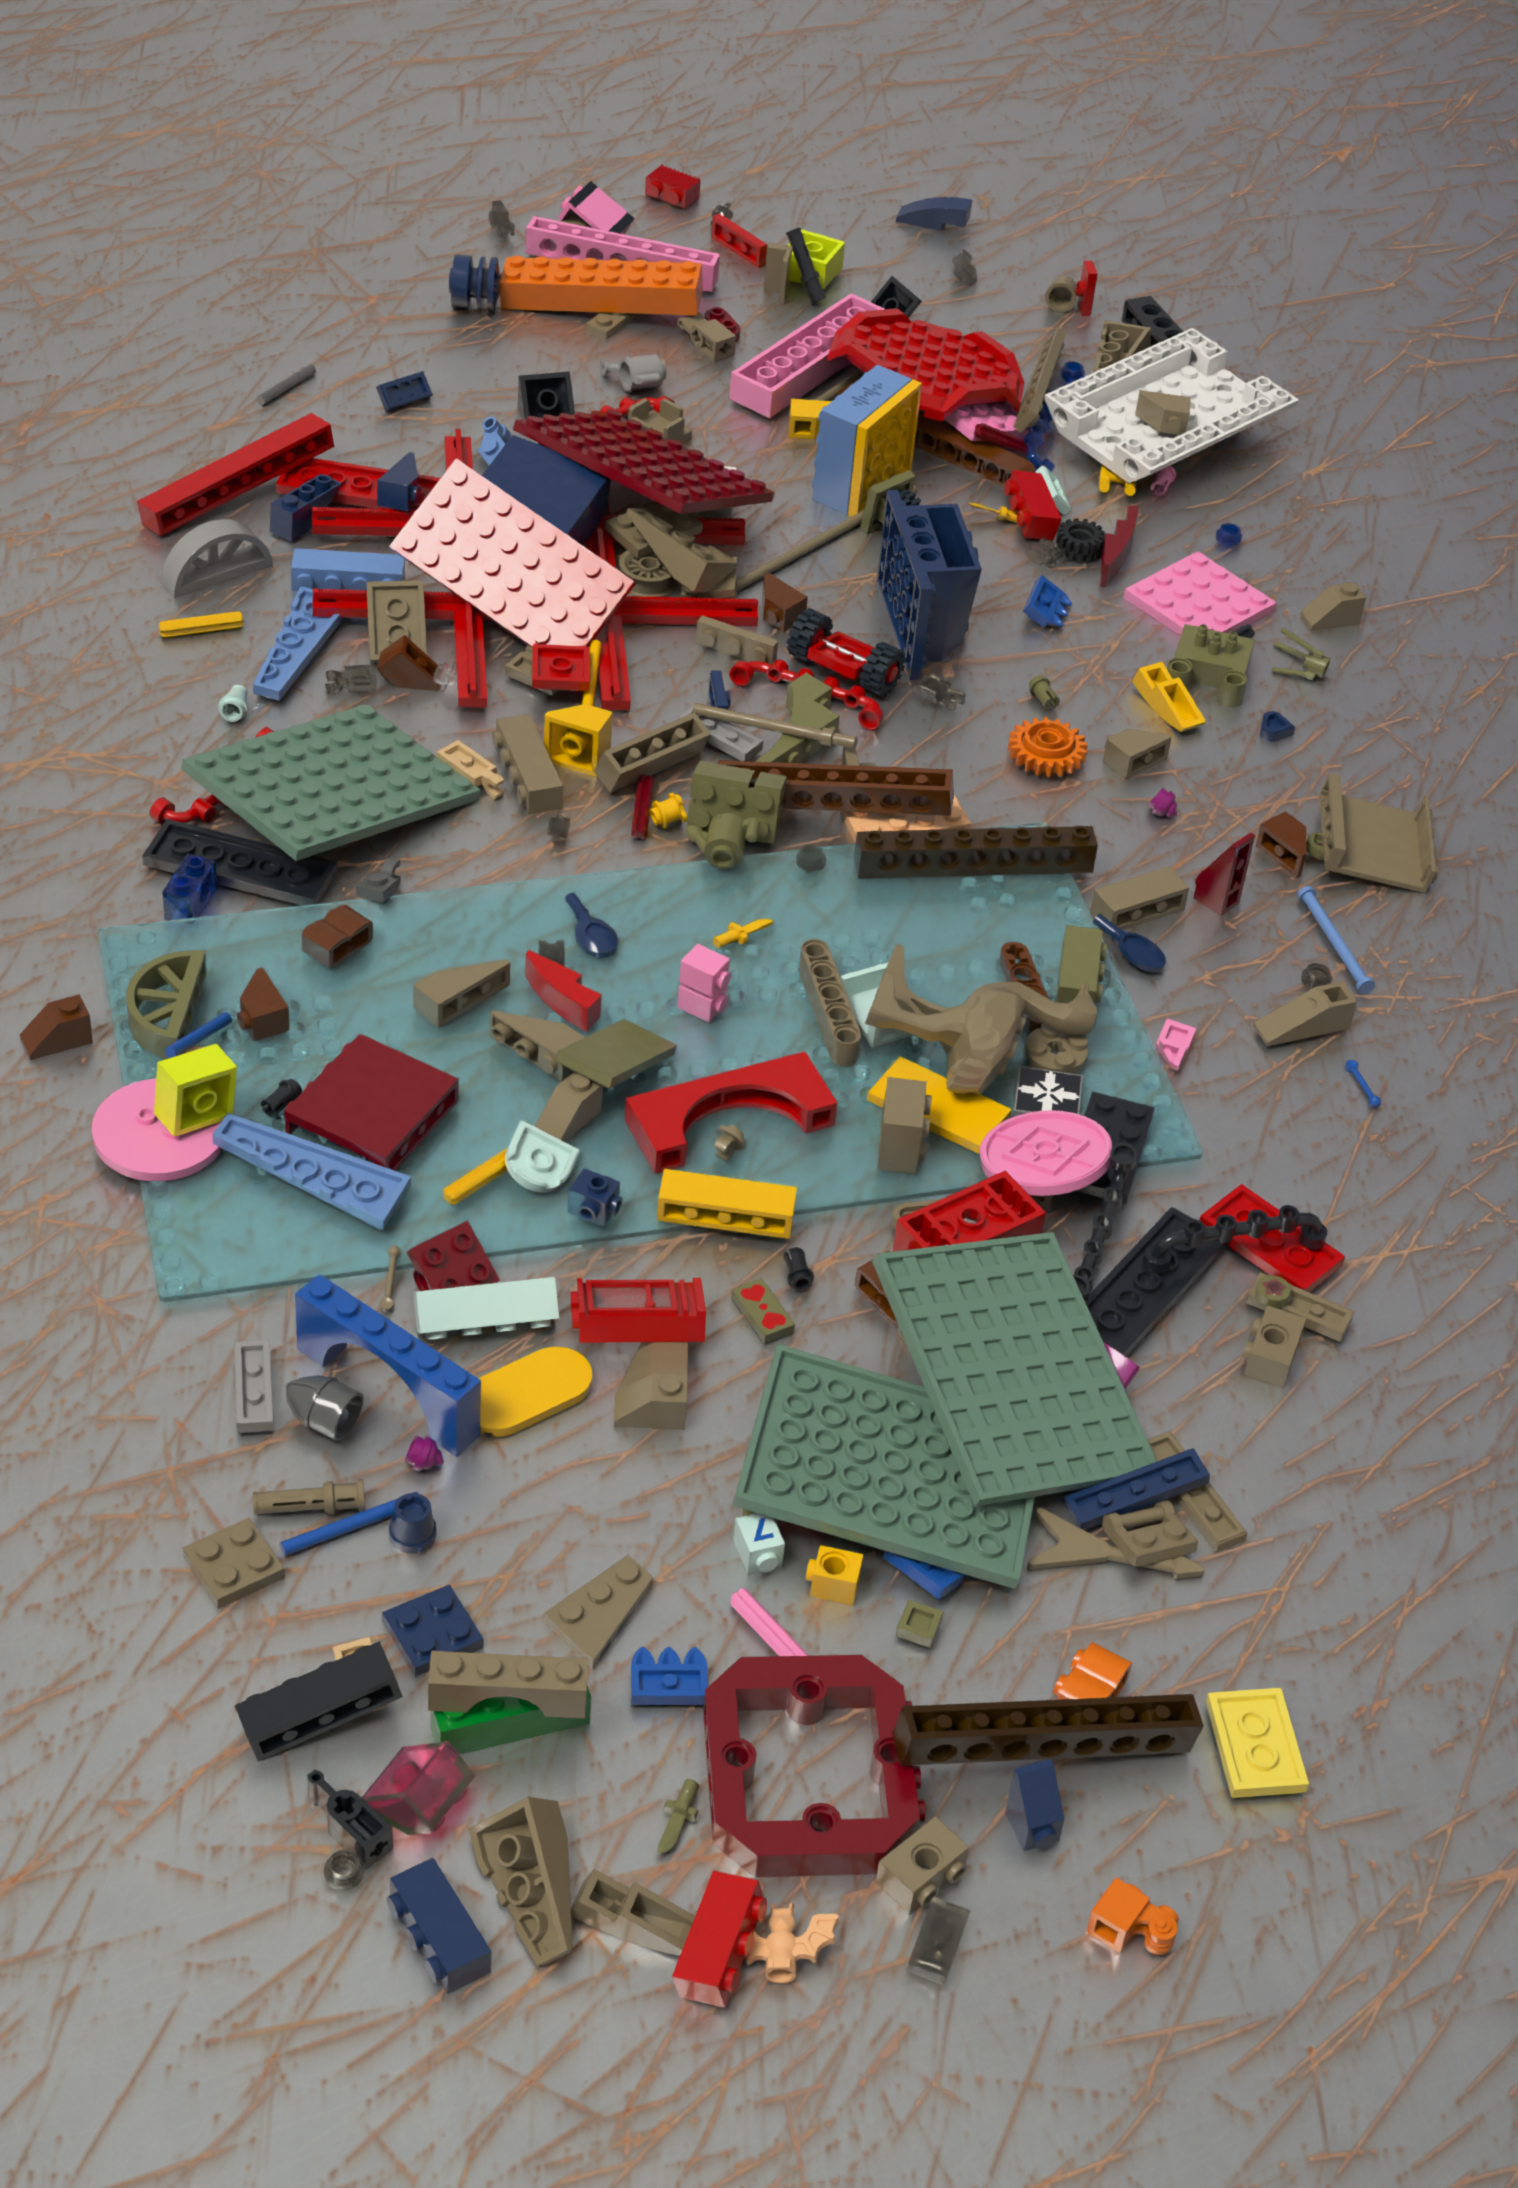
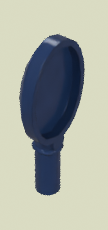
(592, 933)
(1133, 946)

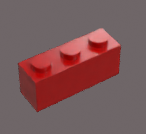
(1033, 505)
(719, 1939)

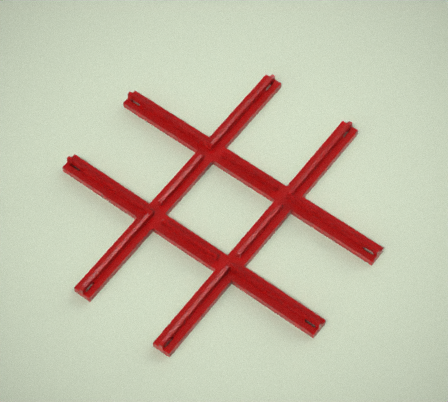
(468, 620)

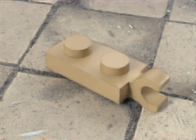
(473, 767)

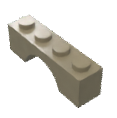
(466, 1678)

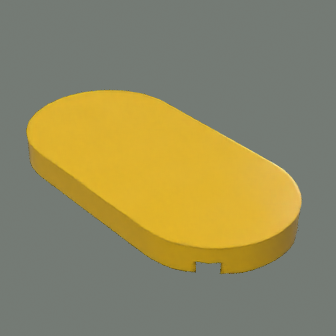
(532, 1389)

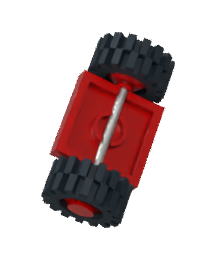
(851, 658)

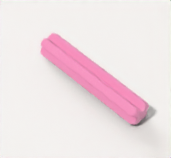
(765, 1624)

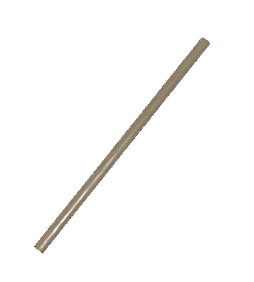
(802, 549)

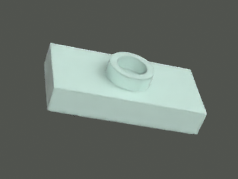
(1055, 489)

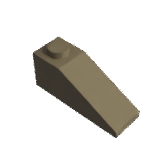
(458, 989)

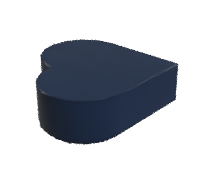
(1275, 727)

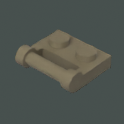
(1153, 1542)

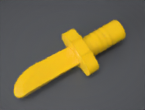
(1002, 513)
(739, 934)

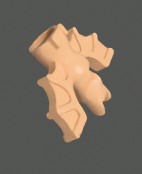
(783, 1949)

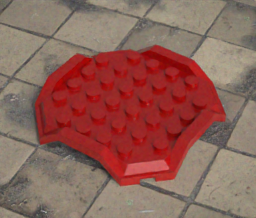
(950, 366)

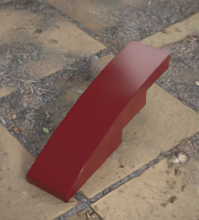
(1118, 546)

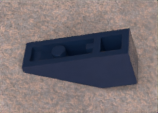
(399, 485)

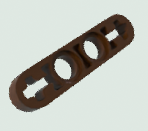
(1025, 966)

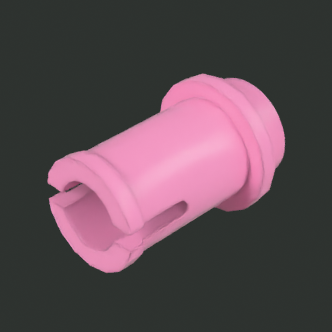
(1163, 479)

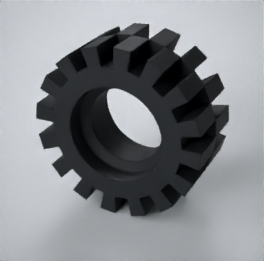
(1080, 540)

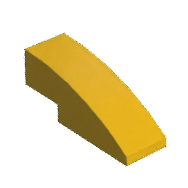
(1168, 697)

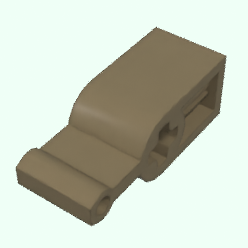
(709, 336)

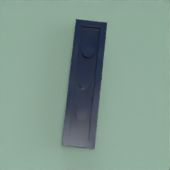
(1137, 1489)

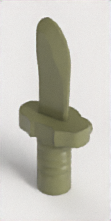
(680, 1811)

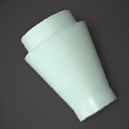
(234, 704)

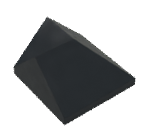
(896, 295)
(545, 394)

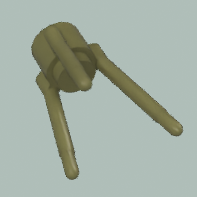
(1315, 663)

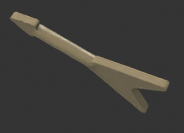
(1080, 1548)

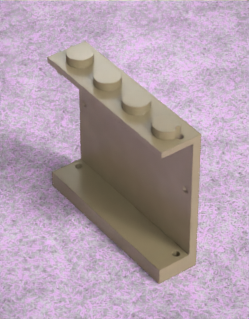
(1377, 839)

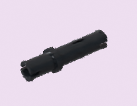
(805, 265)

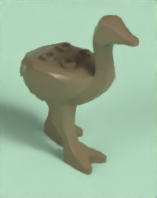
(980, 1029)

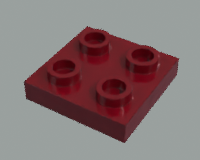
(451, 1260)

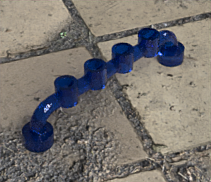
(1034, 438)

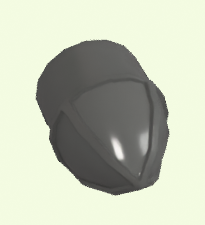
(320, 1403)

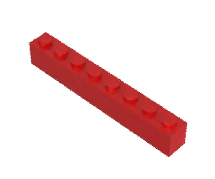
(235, 474)

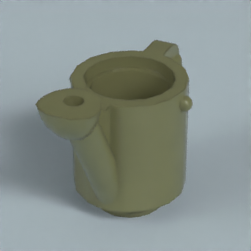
(725, 839)

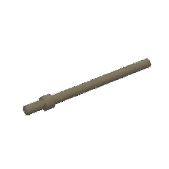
(825, 736)

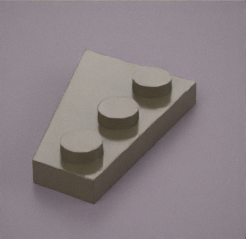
(597, 1610)

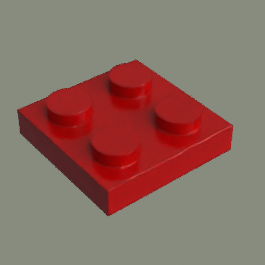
(560, 667)

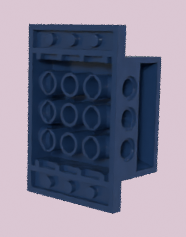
(926, 579)

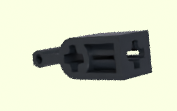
(351, 1820)

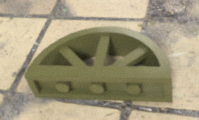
(164, 970)

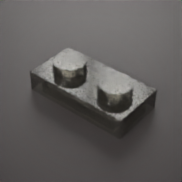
(938, 1941)

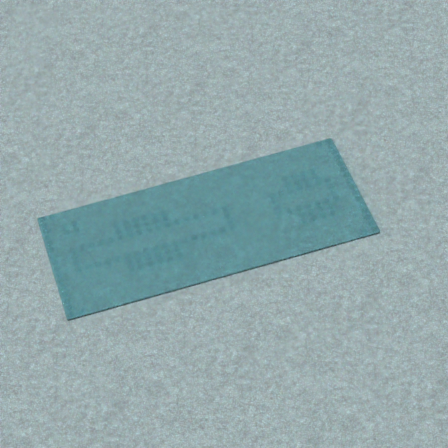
(254, 1231)

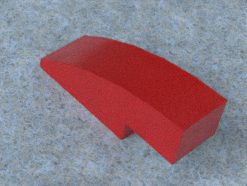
(563, 991)

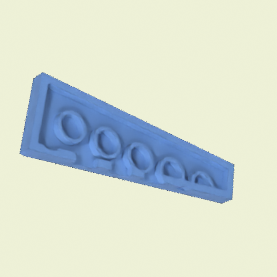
(294, 646)

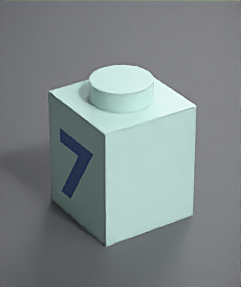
(758, 1543)

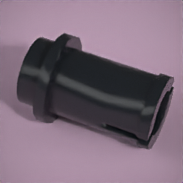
(279, 1099)
(799, 1275)

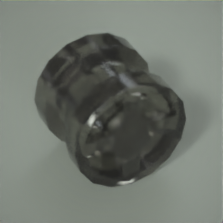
(552, 951)

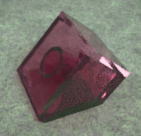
(420, 1787)

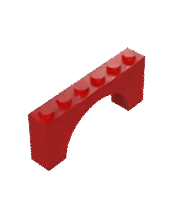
(779, 1085)

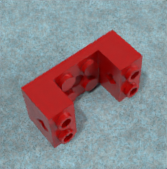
(995, 1204)

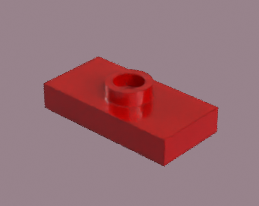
(1086, 288)

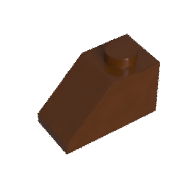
(781, 603)
(407, 666)
(1284, 841)
(262, 1008)
(58, 1028)

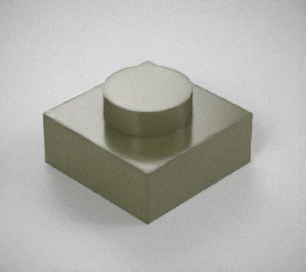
(919, 1623)

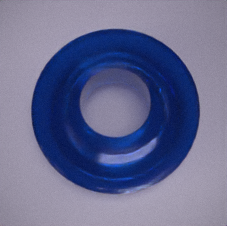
(1072, 371)
(1229, 535)

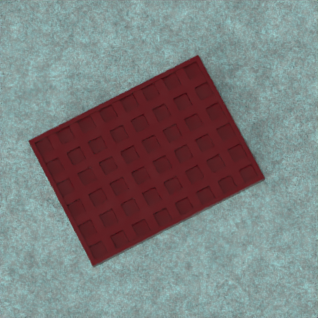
(645, 461)

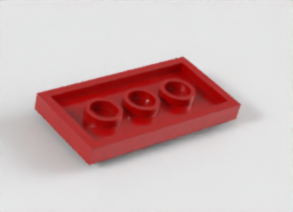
(1275, 1251)

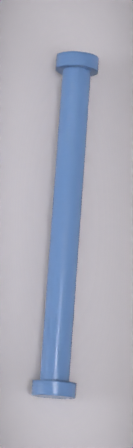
(1308, 896)

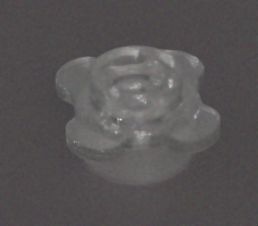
(446, 675)

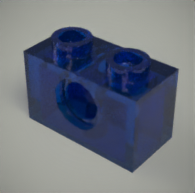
(190, 888)

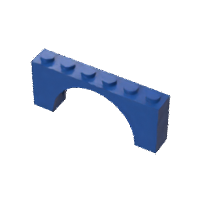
(445, 1391)

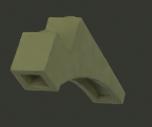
(810, 707)

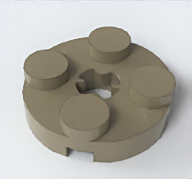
(1072, 1050)

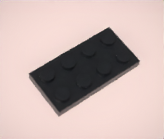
(1125, 1123)

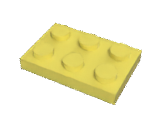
(1256, 1743)

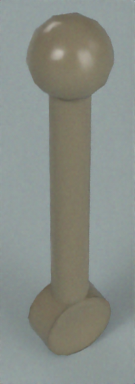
(387, 1303)

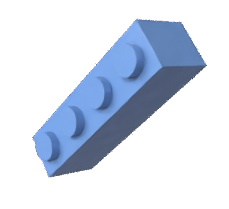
(343, 569)

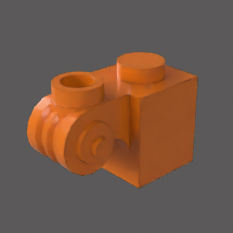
(1127, 1912)

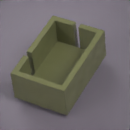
(727, 790)

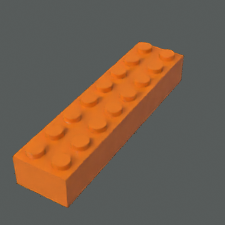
(601, 285)

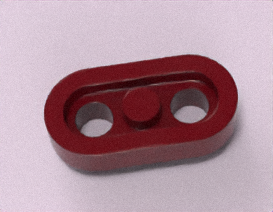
(725, 319)

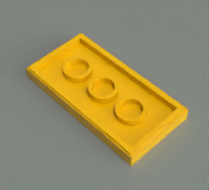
(952, 1115)

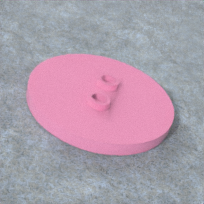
(139, 1145)
(1047, 1151)

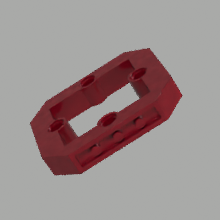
(794, 1845)

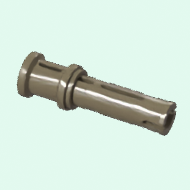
(329, 1497)

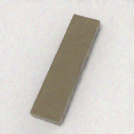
(1202, 1503)

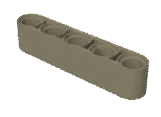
(829, 1002)

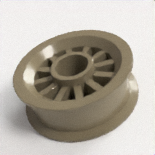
(649, 575)

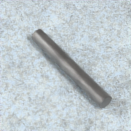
(286, 384)

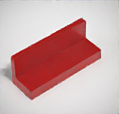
(739, 240)

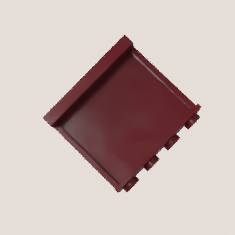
(374, 1102)

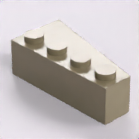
(1120, 341)

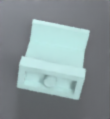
(861, 991)

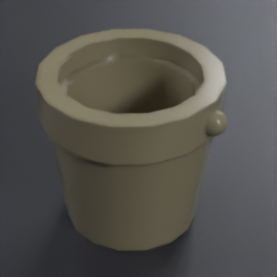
(1061, 294)

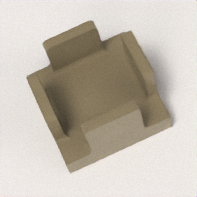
(668, 421)

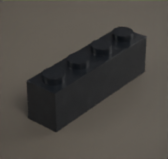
(318, 1701)

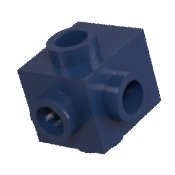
(594, 1197)

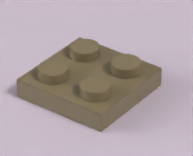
(233, 1562)

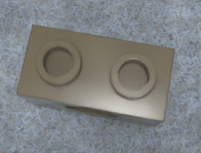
(1274, 1346)
(929, 1846)

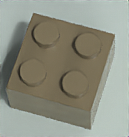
(903, 1125)

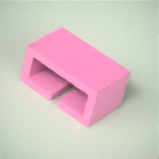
(704, 983)

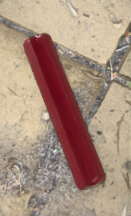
(1001, 439)
(642, 806)

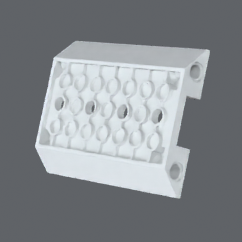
(1101, 407)

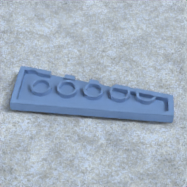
(333, 1176)

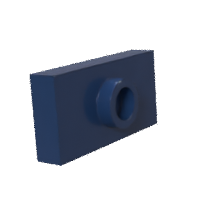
(404, 391)
(717, 693)

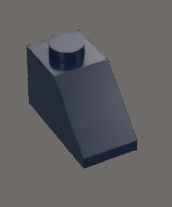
(1035, 1805)

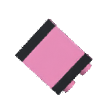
(597, 209)

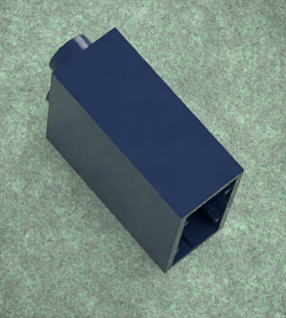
(552, 486)

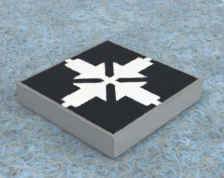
(1046, 1091)

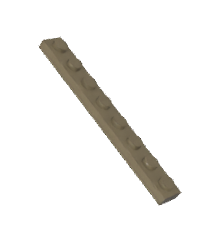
(1040, 381)

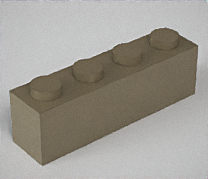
(652, 752)
(528, 764)

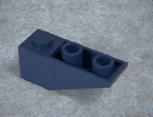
(293, 512)

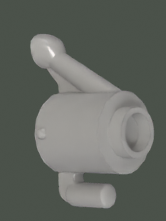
(637, 371)

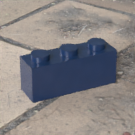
(439, 1926)

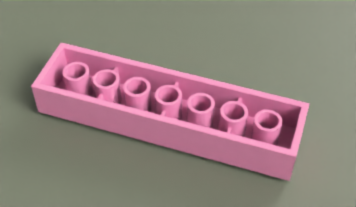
(795, 362)

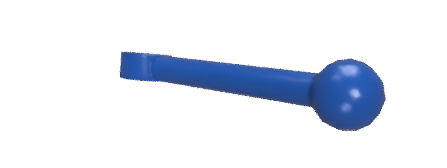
(1352, 1066)

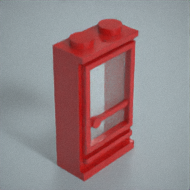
(638, 1311)

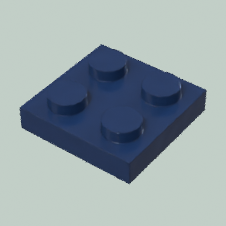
(431, 1624)

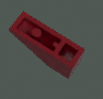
(1222, 882)

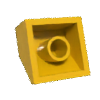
(578, 737)

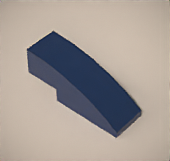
(936, 212)

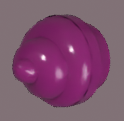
(1163, 804)
(423, 1454)

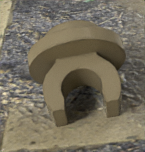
(729, 1140)

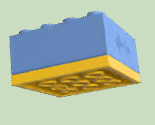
(865, 438)

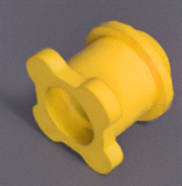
(668, 811)

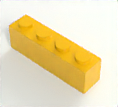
(726, 1203)

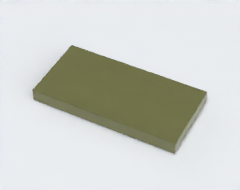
(615, 1053)

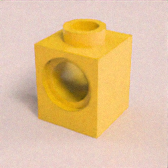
(834, 1575)

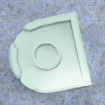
(539, 1159)

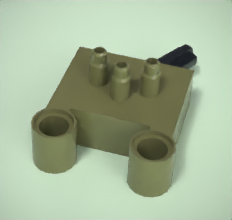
(1214, 660)

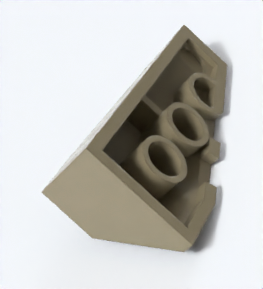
(687, 562)
(654, 1388)
(529, 1865)

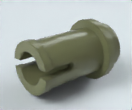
(1040, 687)

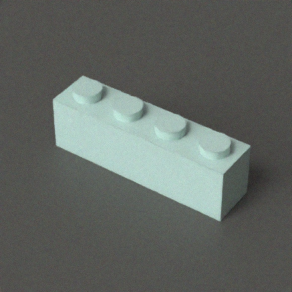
(486, 1305)

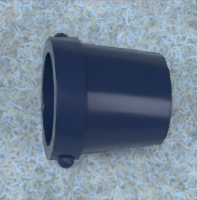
(412, 1524)

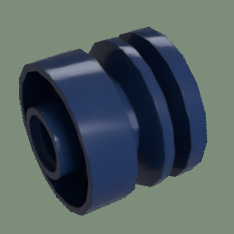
(474, 282)

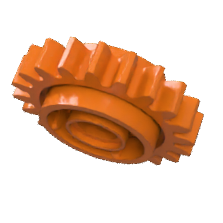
(1047, 747)

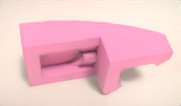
(1175, 1042)

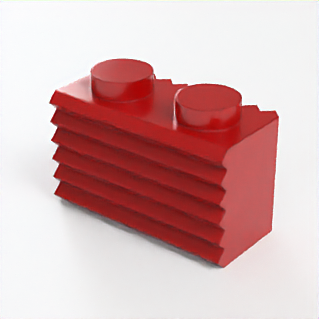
(672, 187)

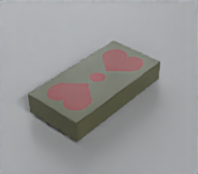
(763, 1310)

